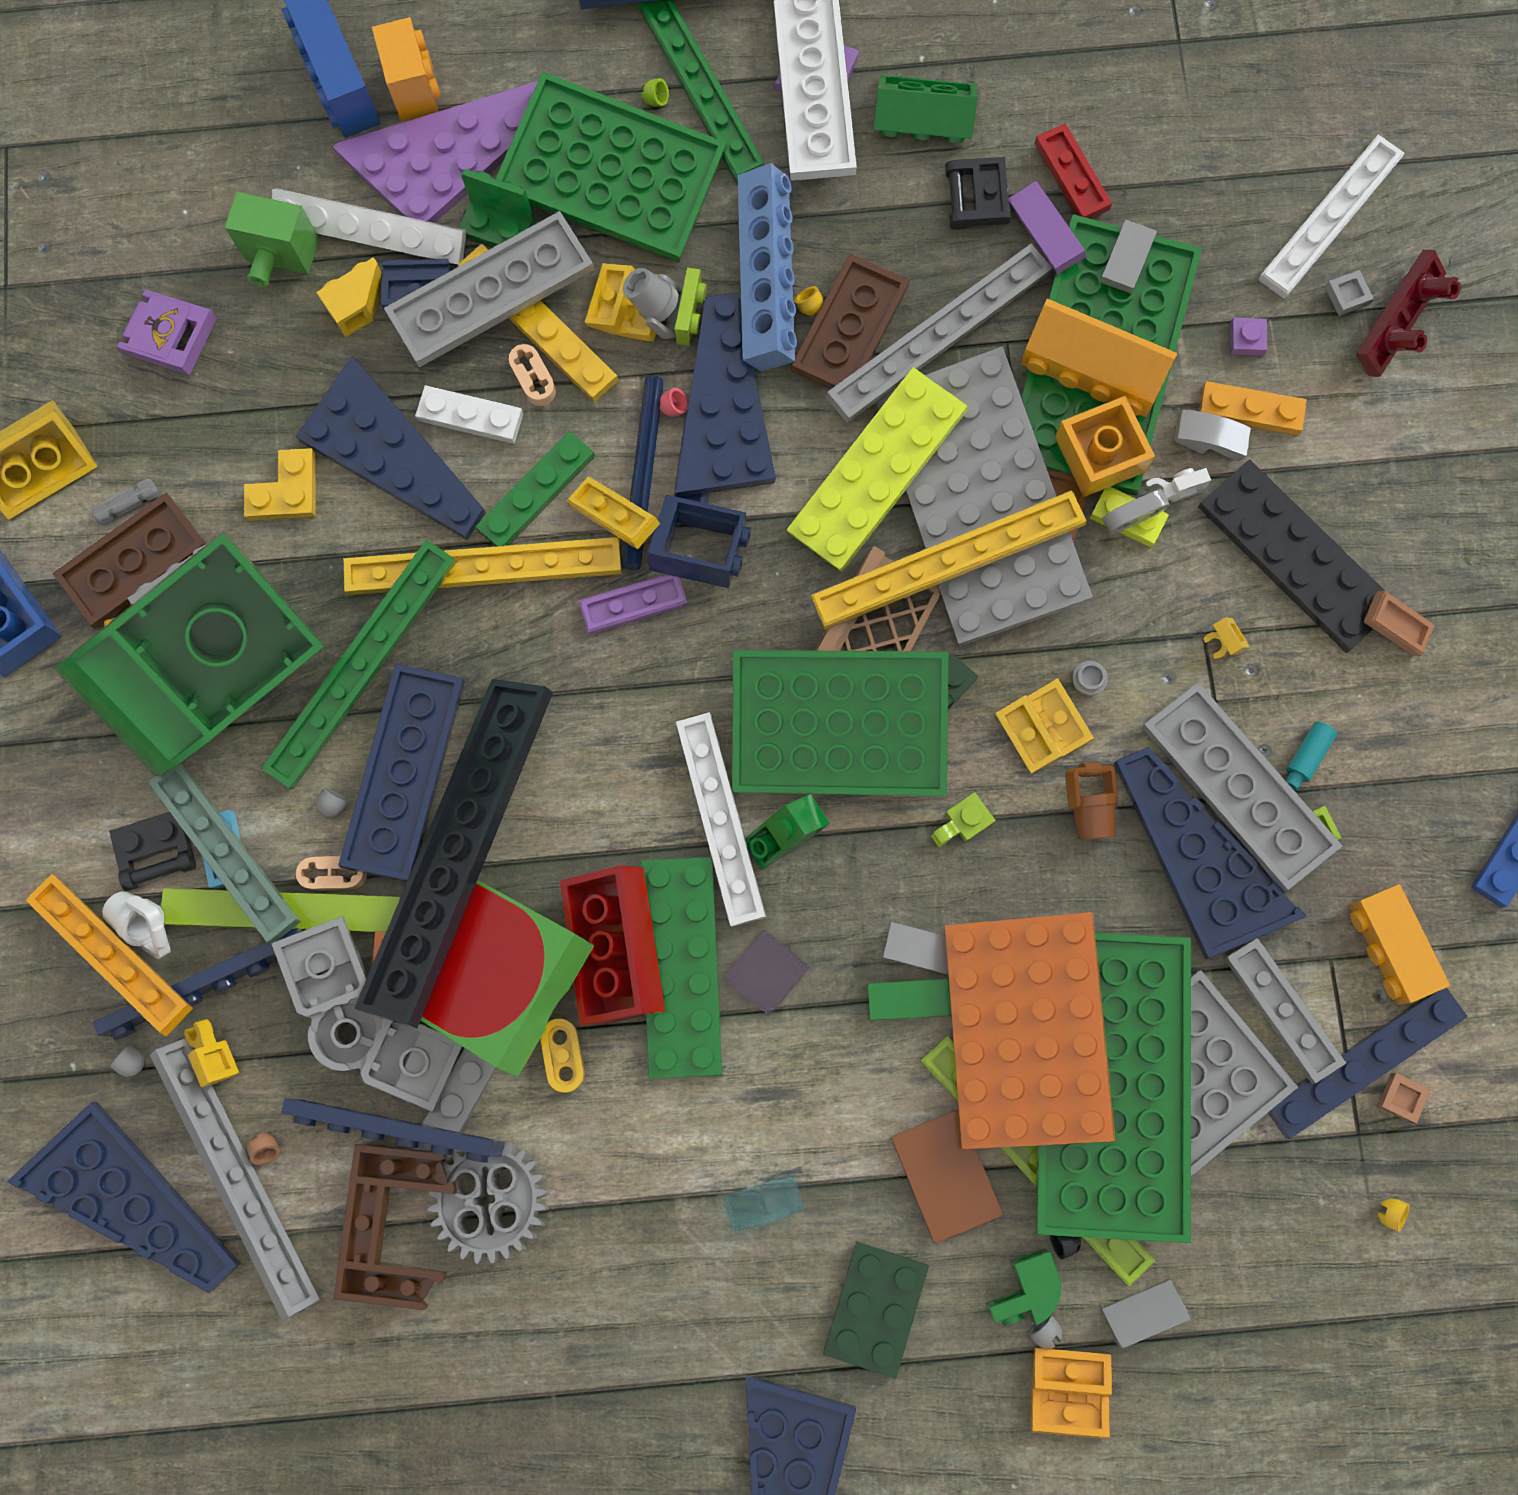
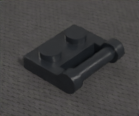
(989, 192)
(147, 840)

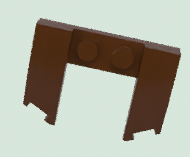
(359, 1270)

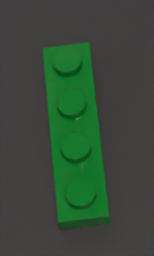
(535, 491)

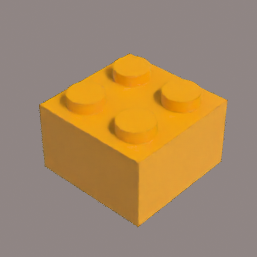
(407, 68)
(1104, 446)

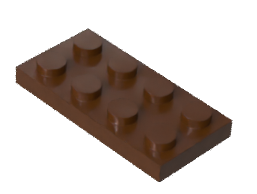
(850, 322)
(127, 558)

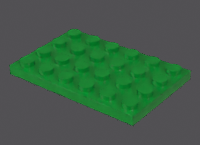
(612, 166)
(840, 722)

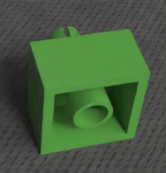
(271, 236)

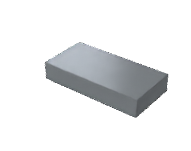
(1128, 256)

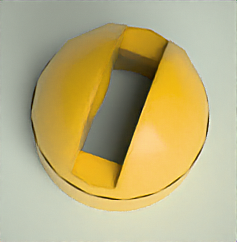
(809, 301)
(1395, 1215)

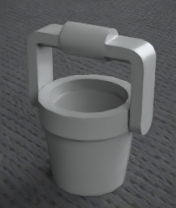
(654, 299)

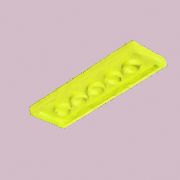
(877, 469)

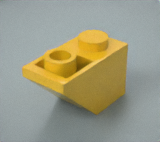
(353, 297)

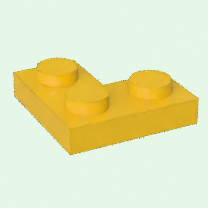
(289, 497)

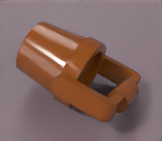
(1093, 813)

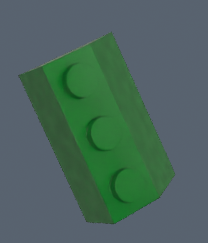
(925, 108)

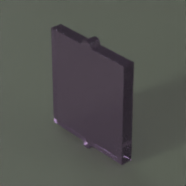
(767, 972)

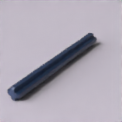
(644, 460)

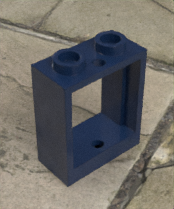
(702, 516)

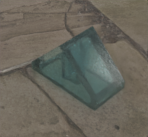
(763, 1202)

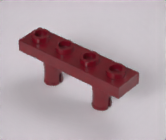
(1393, 328)

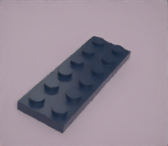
(402, 773)

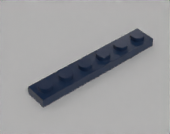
(217, 978)
(1369, 1061)
(407, 1133)

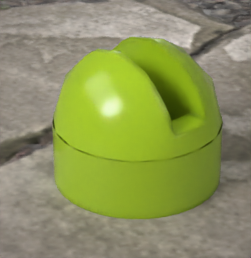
(655, 92)

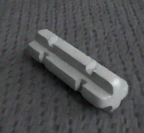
(125, 501)

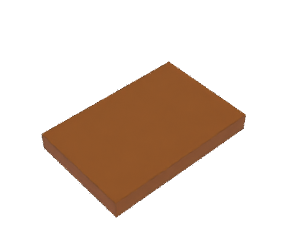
(946, 1178)

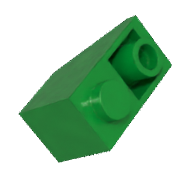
(786, 830)

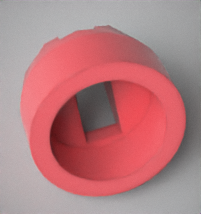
(673, 402)

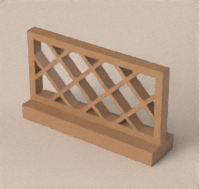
(837, 635)

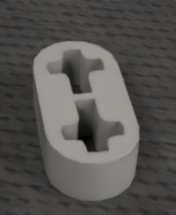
(1136, 511)

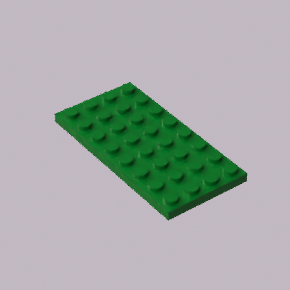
(1151, 312)
(1144, 1177)

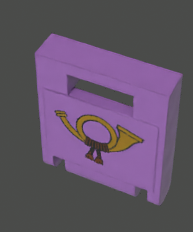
(158, 327)

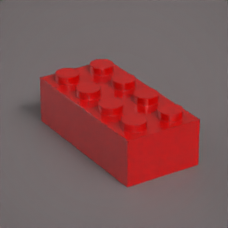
(622, 968)

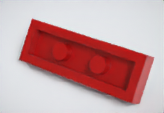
(1073, 172)

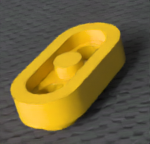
(561, 1056)

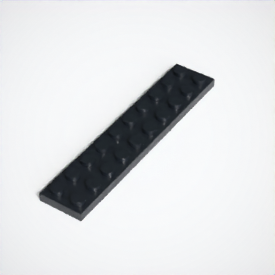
(453, 853)

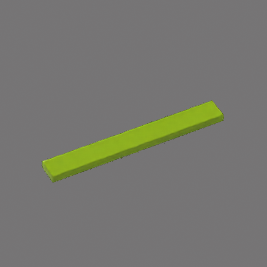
(220, 909)
(1124, 1257)

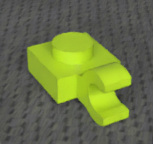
(965, 819)

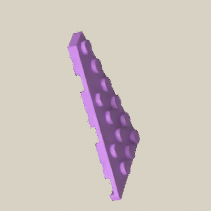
(422, 160)

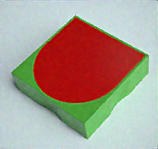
(503, 979)

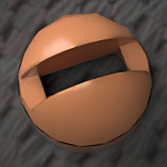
(263, 1148)

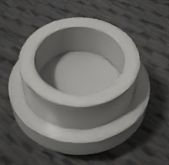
(1090, 678)

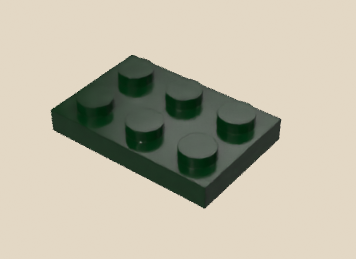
(876, 1309)

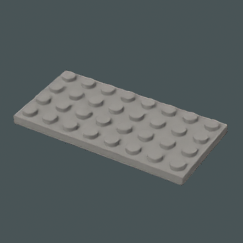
(980, 476)

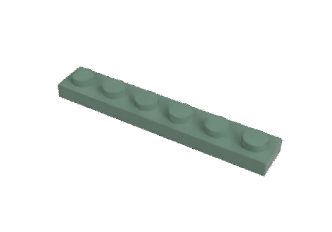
(225, 853)

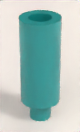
(1310, 754)

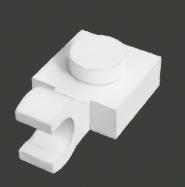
(1183, 485)

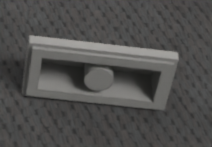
(1145, 1314)

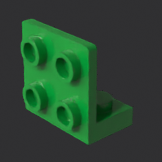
(495, 209)

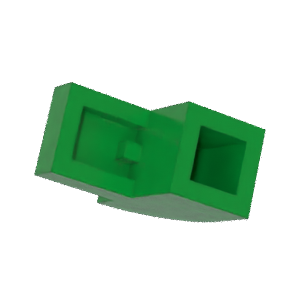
(1038, 1290)

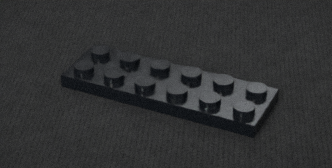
(1294, 553)

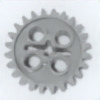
(521, 1195)

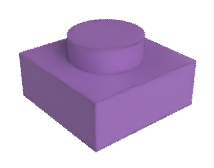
(1248, 336)

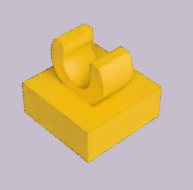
(1230, 637)

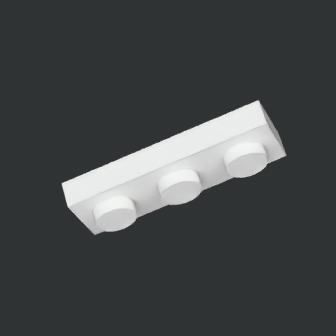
(469, 414)

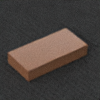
(1399, 623)

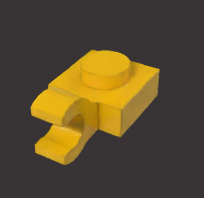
(209, 1059)

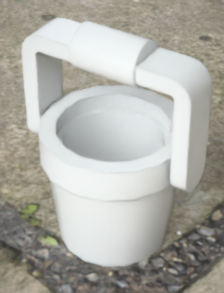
(137, 922)

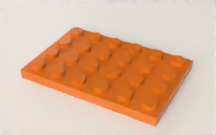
(1029, 1032)

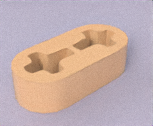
(526, 378)
(331, 881)

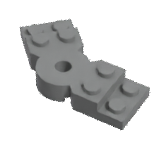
(325, 983)

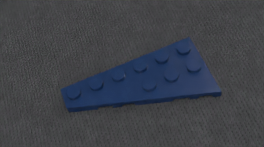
(725, 421)
(375, 441)
(1209, 871)
(118, 1192)
(795, 1439)

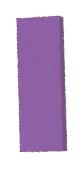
(1047, 227)
(632, 603)

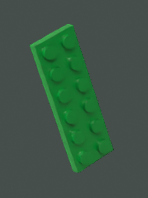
(682, 910)

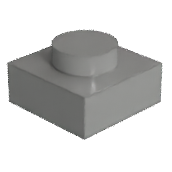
(1349, 292)

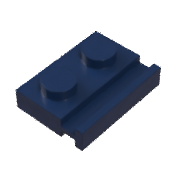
(407, 276)

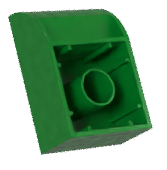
(190, 655)

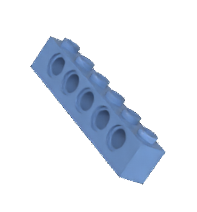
(766, 268)

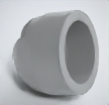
(331, 803)
(128, 1062)
(1044, 1333)

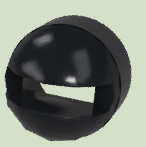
(1065, 1245)

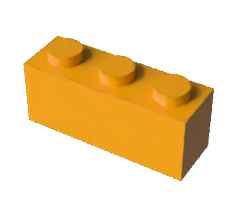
(1398, 945)

